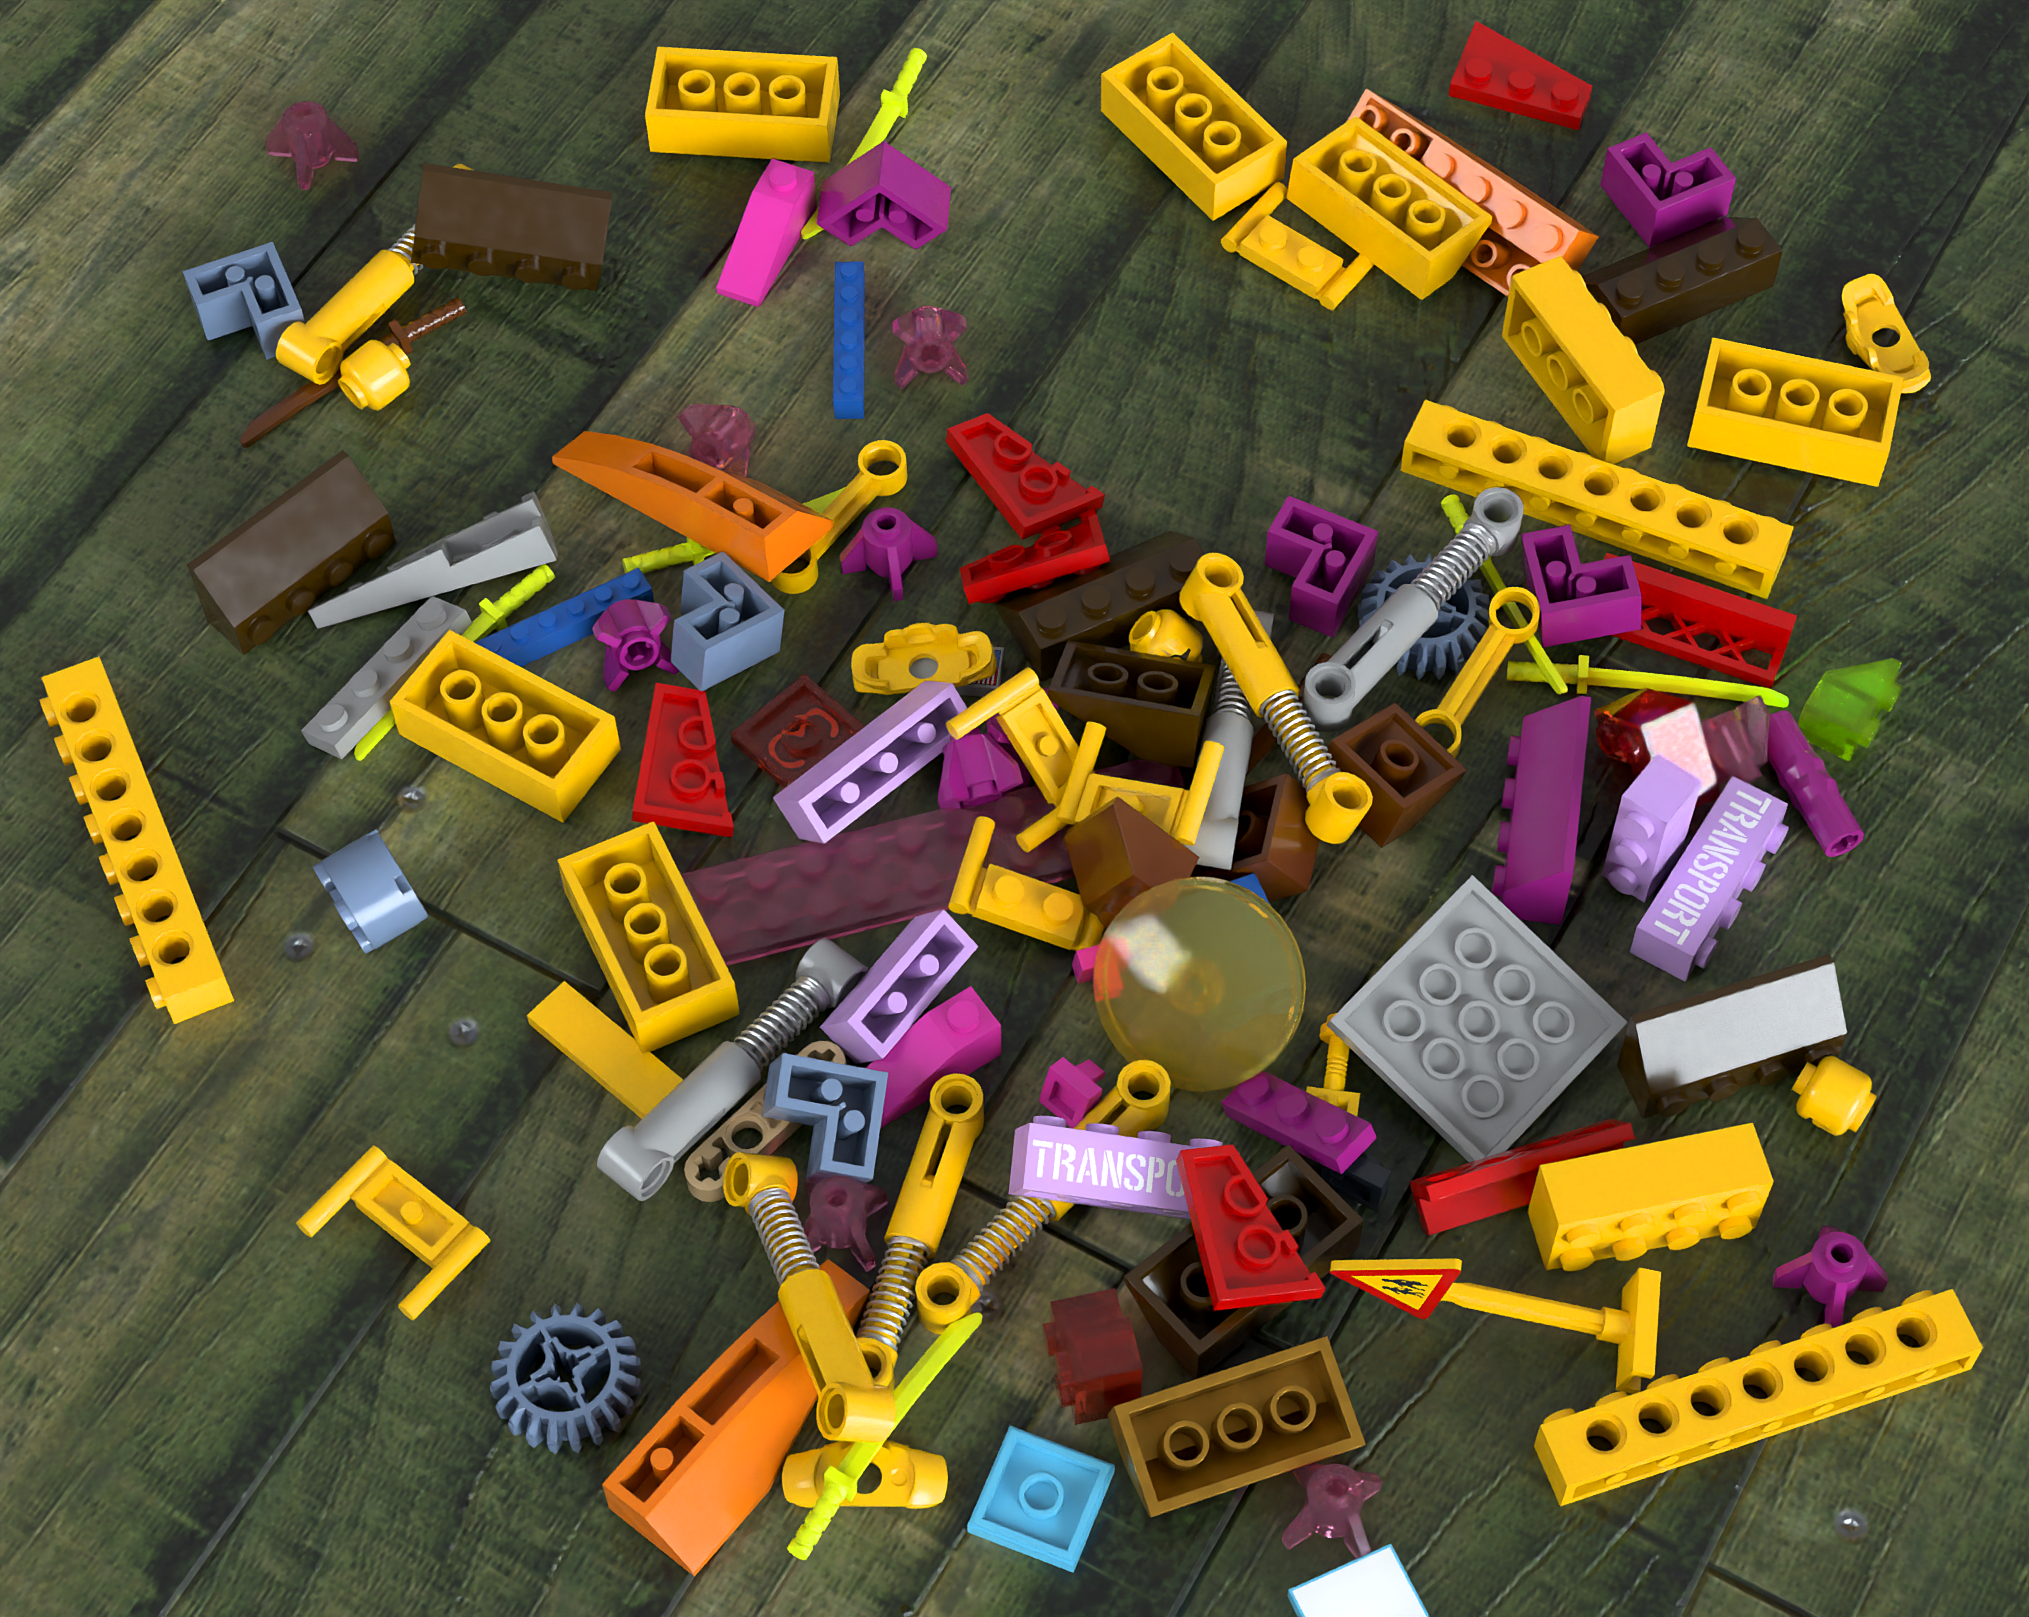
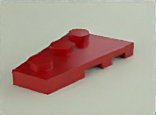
(1517, 81)
(1016, 479)
(1052, 556)
(680, 766)
(1237, 1237)

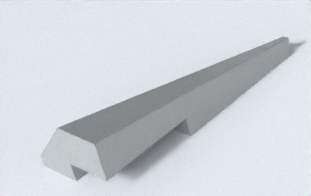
(484, 551)

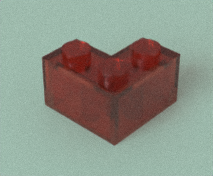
(1655, 723)
(1093, 1354)

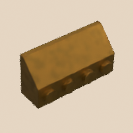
(1235, 1427)

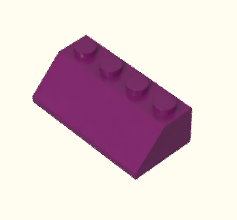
(1543, 812)

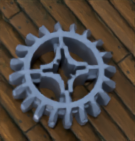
(1453, 635)
(603, 1352)

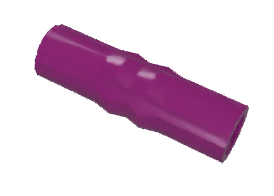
(1811, 787)

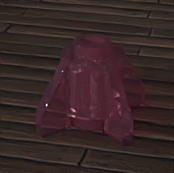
(309, 139)
(929, 344)
(719, 436)
(1738, 741)
(840, 1215)
(1333, 1505)

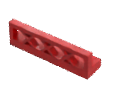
(1710, 612)
(1506, 1178)

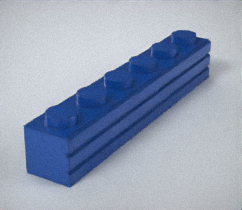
(849, 340)
(566, 621)

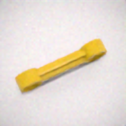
(848, 507)
(1482, 665)

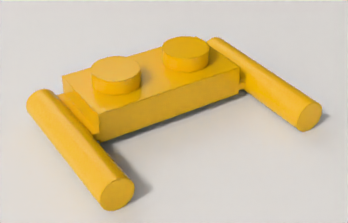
(1292, 254)
(1037, 737)
(1170, 808)
(1019, 900)
(409, 1215)

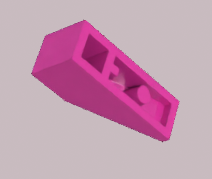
(768, 231)
(945, 1041)

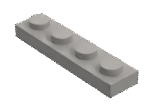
(369, 691)

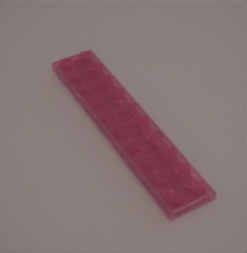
(877, 872)

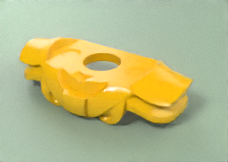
(1870, 308)
(886, 665)
(908, 1476)

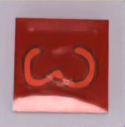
(795, 731)

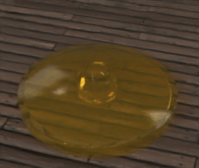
(1200, 982)

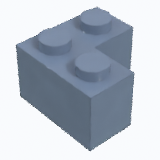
(245, 293)
(724, 623)
(840, 1104)

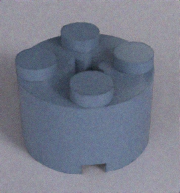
(370, 891)

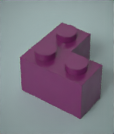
(884, 192)
(1665, 196)
(1327, 559)
(1576, 597)

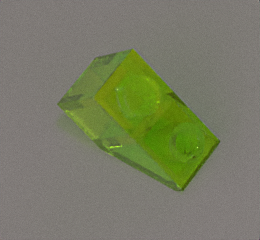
(1846, 705)

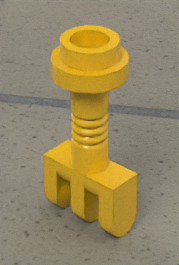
(1335, 1072)

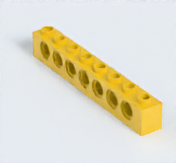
(1598, 498)
(198, 980)
(1581, 1471)

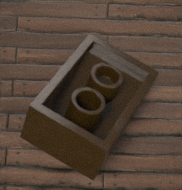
(1141, 698)

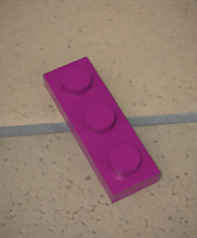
(1300, 1120)

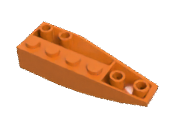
(1523, 225)
(708, 505)
(723, 1439)

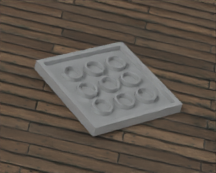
(1477, 1023)

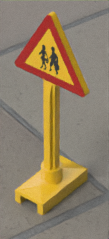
(1422, 1283)

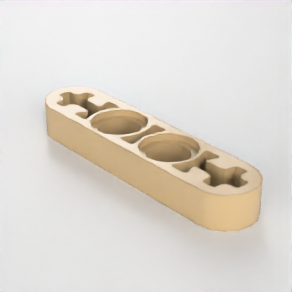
(774, 1132)

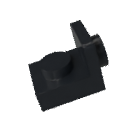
(1363, 1181)

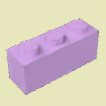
(1651, 828)
(899, 987)

